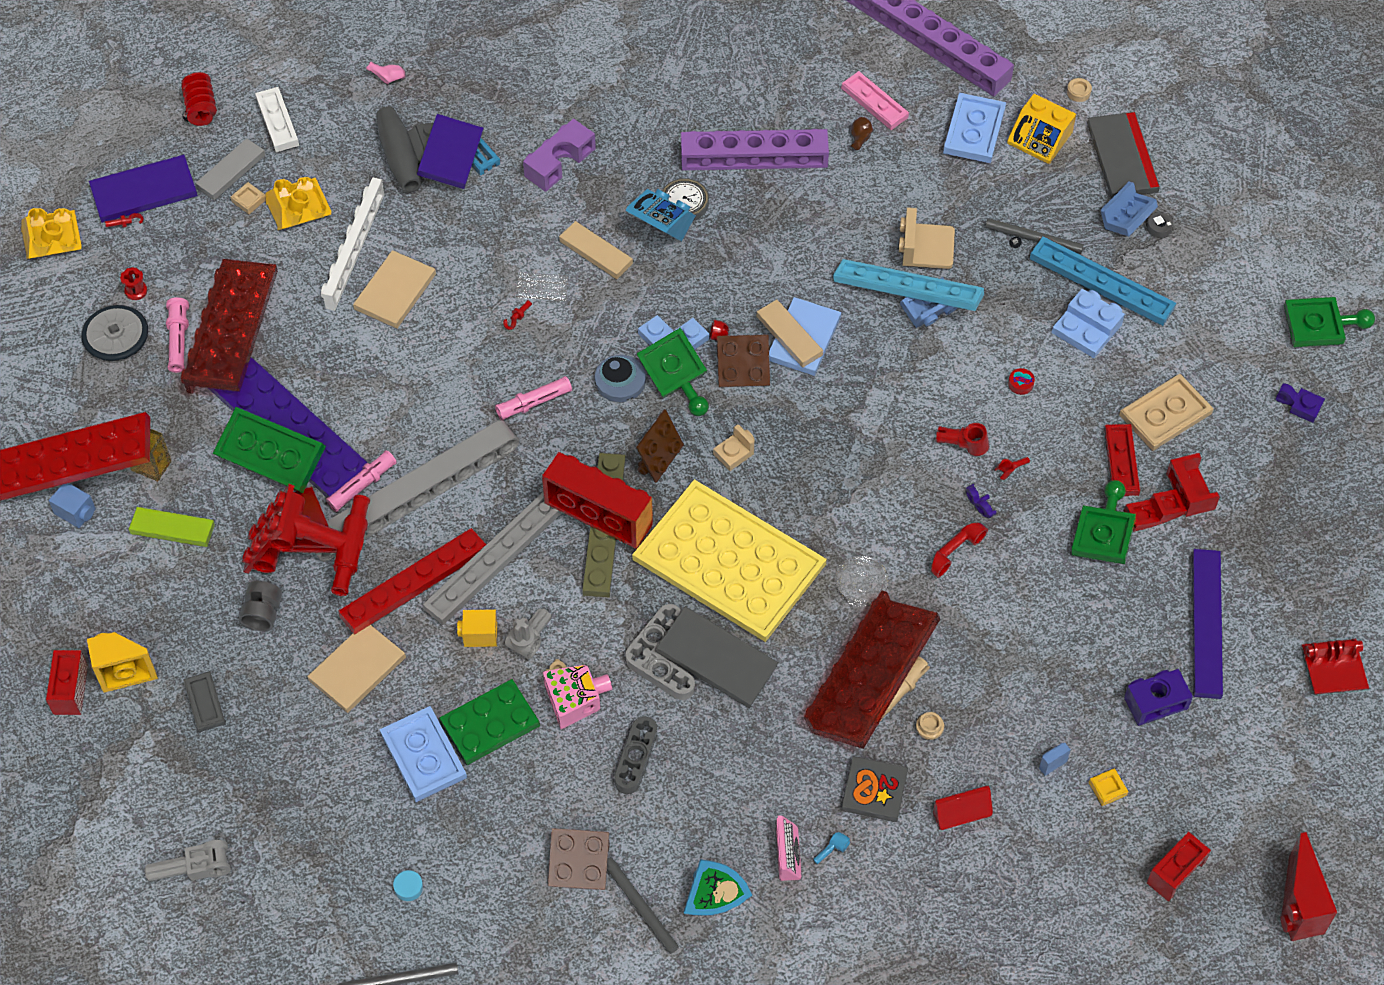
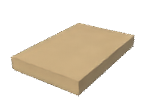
(394, 289)
(1166, 412)
(356, 667)

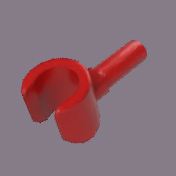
(1008, 466)

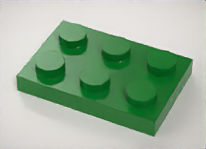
(489, 722)

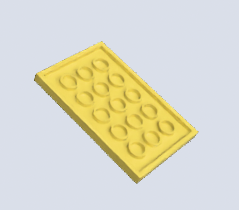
(729, 560)

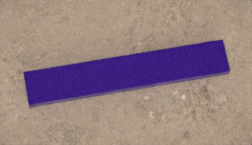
(1207, 624)

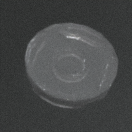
(861, 580)

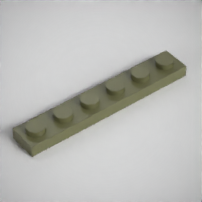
(600, 545)

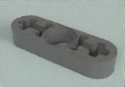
(637, 766)

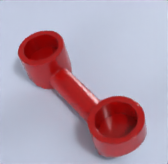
(973, 532)

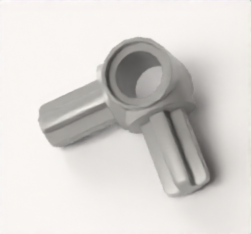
(525, 635)

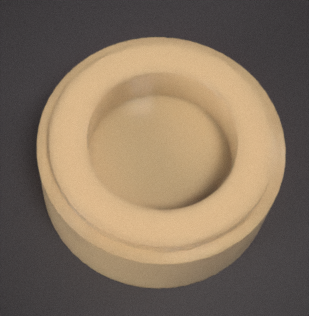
(1079, 90)

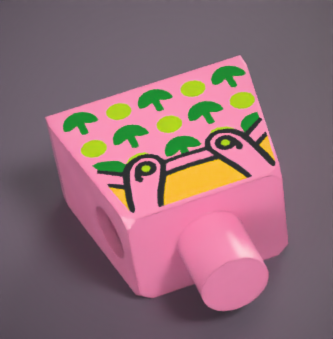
(574, 693)

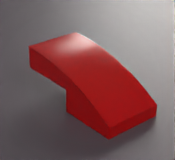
(1158, 510)

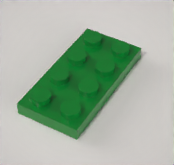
(269, 449)

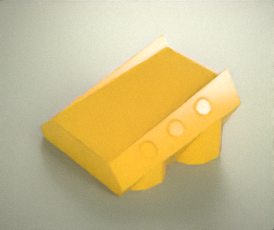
(296, 202)
(50, 233)

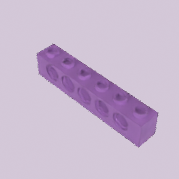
(754, 149)

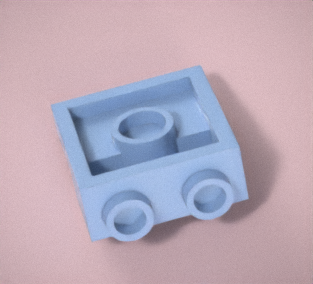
(1089, 322)

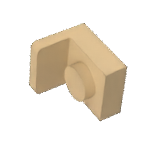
(735, 448)

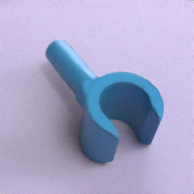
(837, 841)

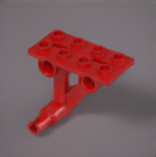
(285, 528)

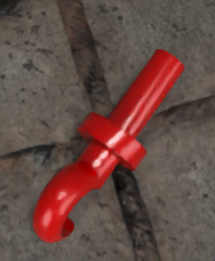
(123, 221)
(517, 314)

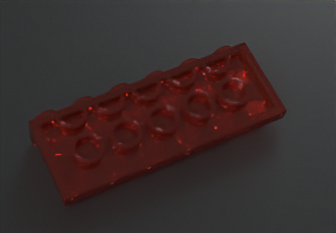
(229, 325)
(870, 671)

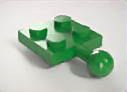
(1319, 321)
(673, 366)
(1105, 532)

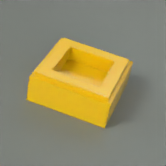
(1108, 787)

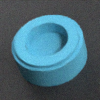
(408, 885)

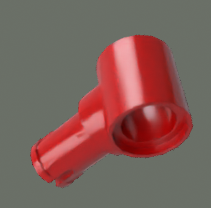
(964, 437)

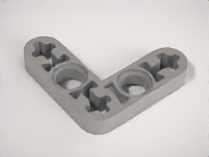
(653, 659)

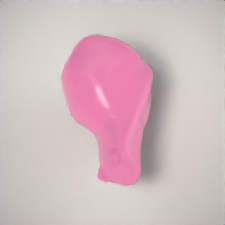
(387, 73)

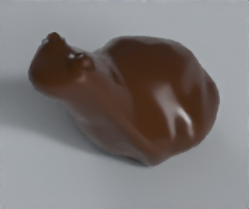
(861, 132)

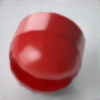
(718, 329)

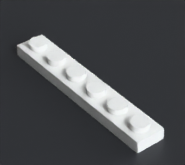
(353, 244)

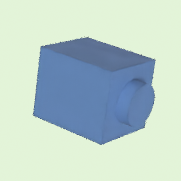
(72, 505)

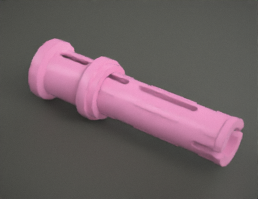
(176, 324)

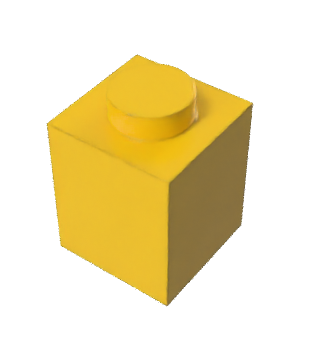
(478, 628)

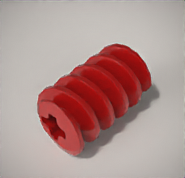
(198, 98)

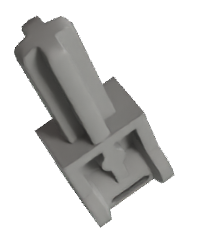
(198, 863)

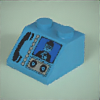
(662, 213)

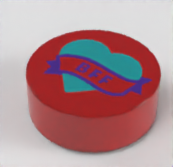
(1021, 381)

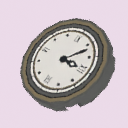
(689, 192)

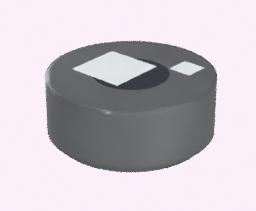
(1160, 225)

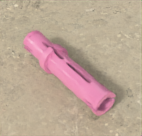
(523, 402)
(369, 474)

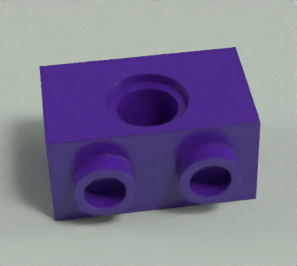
(1147, 707)

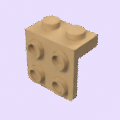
(925, 243)

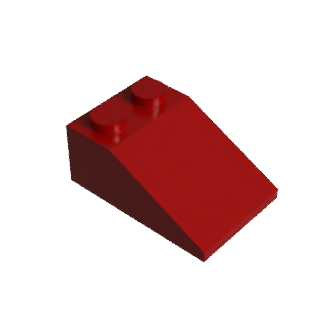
(1306, 900)

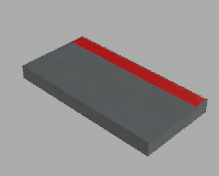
(1123, 153)

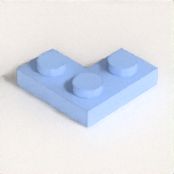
(657, 329)

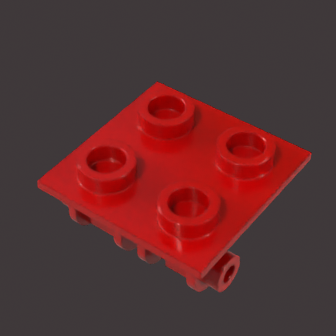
(1335, 666)

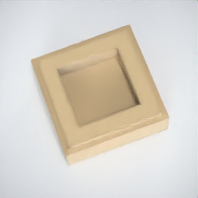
(248, 198)

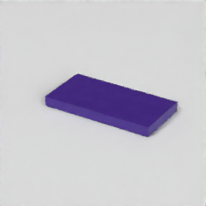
(143, 188)

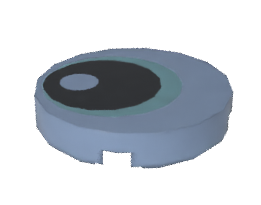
(620, 378)

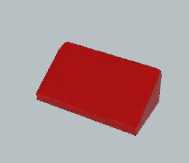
(963, 808)

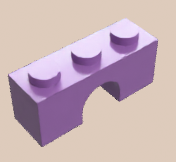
(570, 141)

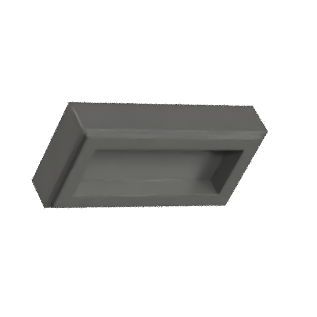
(204, 701)

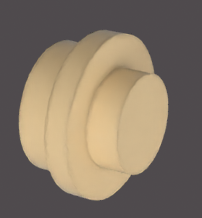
(930, 725)

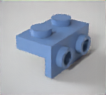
(1127, 210)
(924, 312)

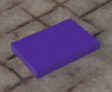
(450, 151)

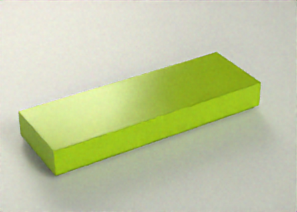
(171, 527)

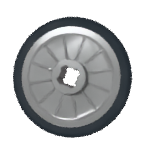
(114, 332)

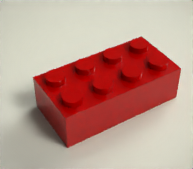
(597, 499)

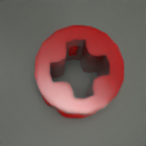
(130, 283)

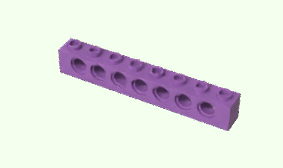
(941, 41)

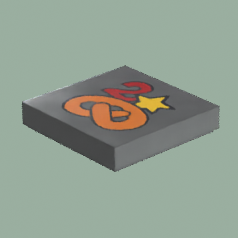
(874, 789)

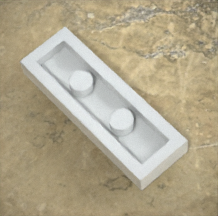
(277, 119)

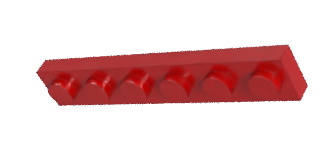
(411, 581)

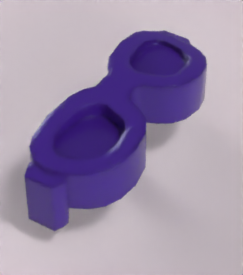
(980, 503)

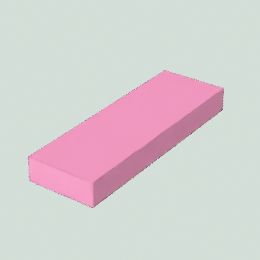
(875, 100)

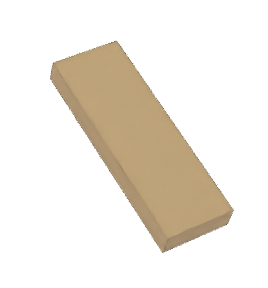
(596, 250)
(789, 333)

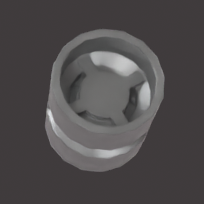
(260, 606)

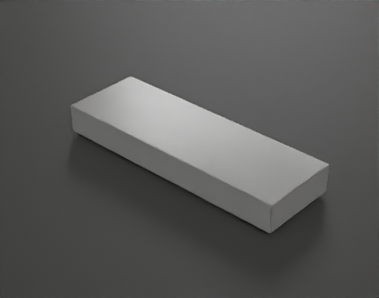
(230, 169)

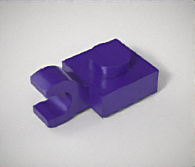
(1304, 404)

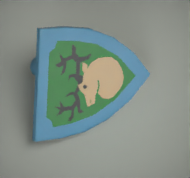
(715, 889)

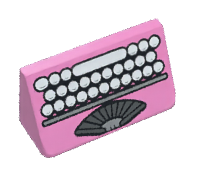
(788, 849)

